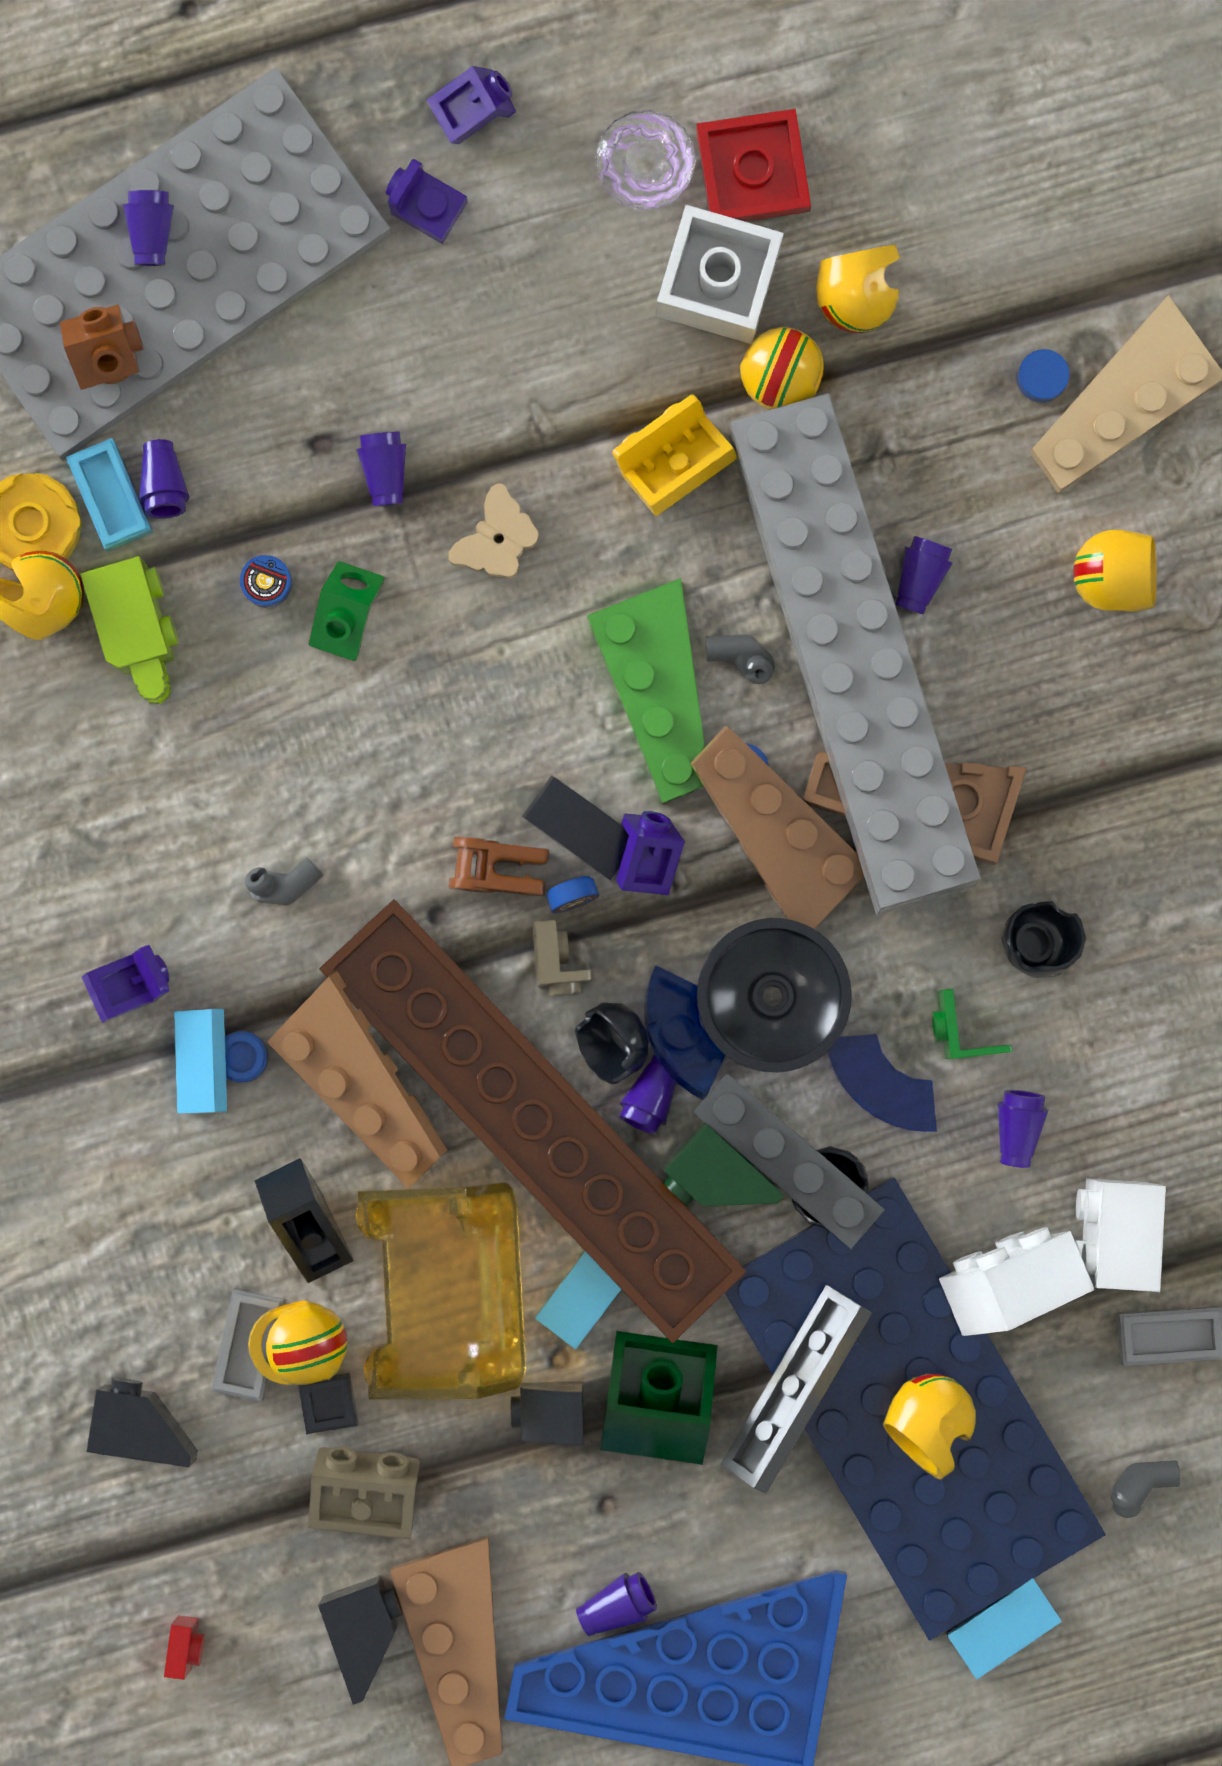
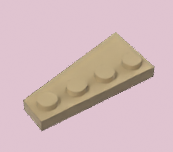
(1137, 390)

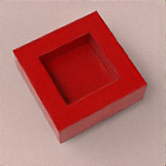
(184, 1647)

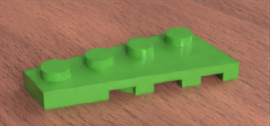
(654, 675)

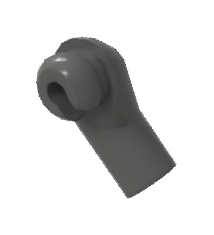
(745, 652)
(280, 887)
(1138, 1482)

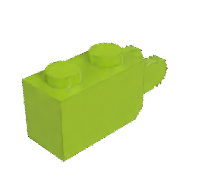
(132, 625)

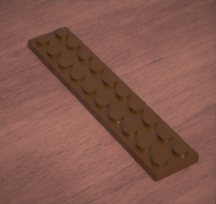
(534, 1121)

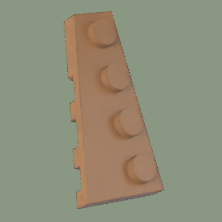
(982, 793)
(789, 844)
(341, 1062)
(453, 1635)

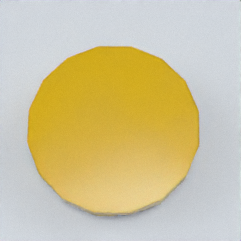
(36, 516)

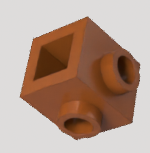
(101, 346)

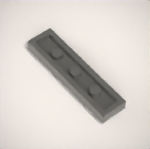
(789, 1161)
(796, 1389)

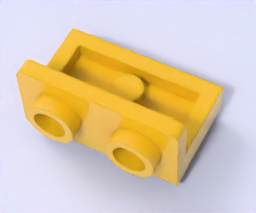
(673, 455)

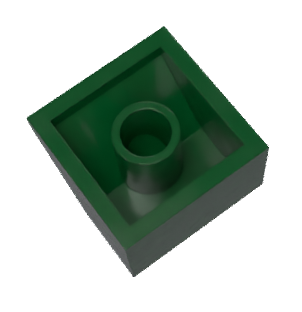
(716, 1174)
(659, 1398)

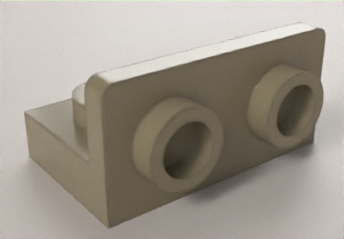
(550, 952)
(363, 1492)

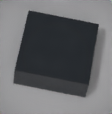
(328, 1404)

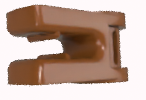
(485, 877)

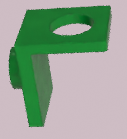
(344, 611)
(946, 1030)

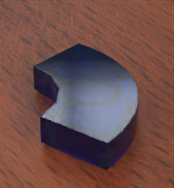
(677, 1033)
(880, 1087)

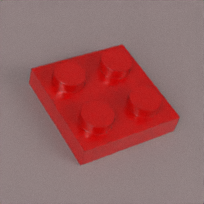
(754, 166)

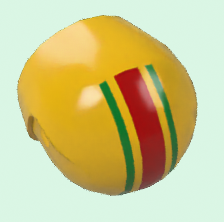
(854, 289)
(781, 368)
(1117, 571)
(45, 599)
(302, 1344)
(928, 1418)

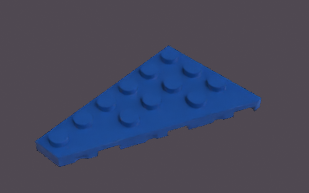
(710, 1683)

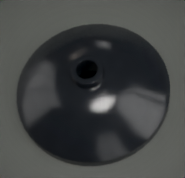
(812, 988)

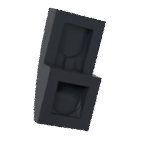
(578, 827)

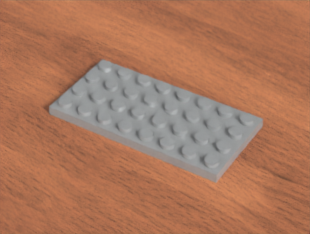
(252, 229)

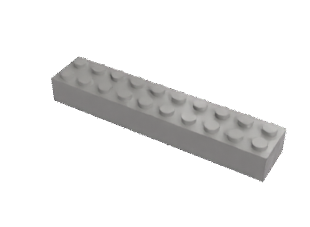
(853, 655)

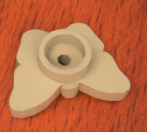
(502, 519)

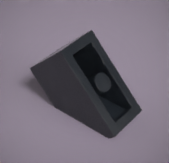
(303, 1220)
(550, 1412)
(137, 1426)
(360, 1630)

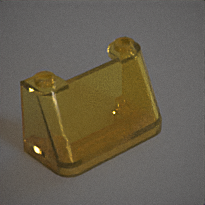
(447, 1291)

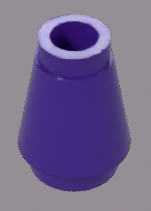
(148, 225)
(383, 466)
(162, 482)
(922, 573)
(649, 1098)
(1020, 1126)
(618, 1605)

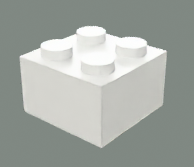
(719, 274)
(1122, 1233)
(1015, 1281)

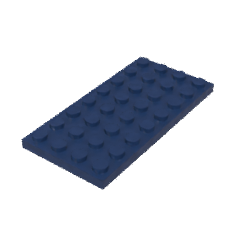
(1010, 1497)

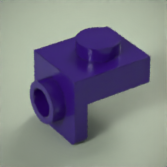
(127, 983)

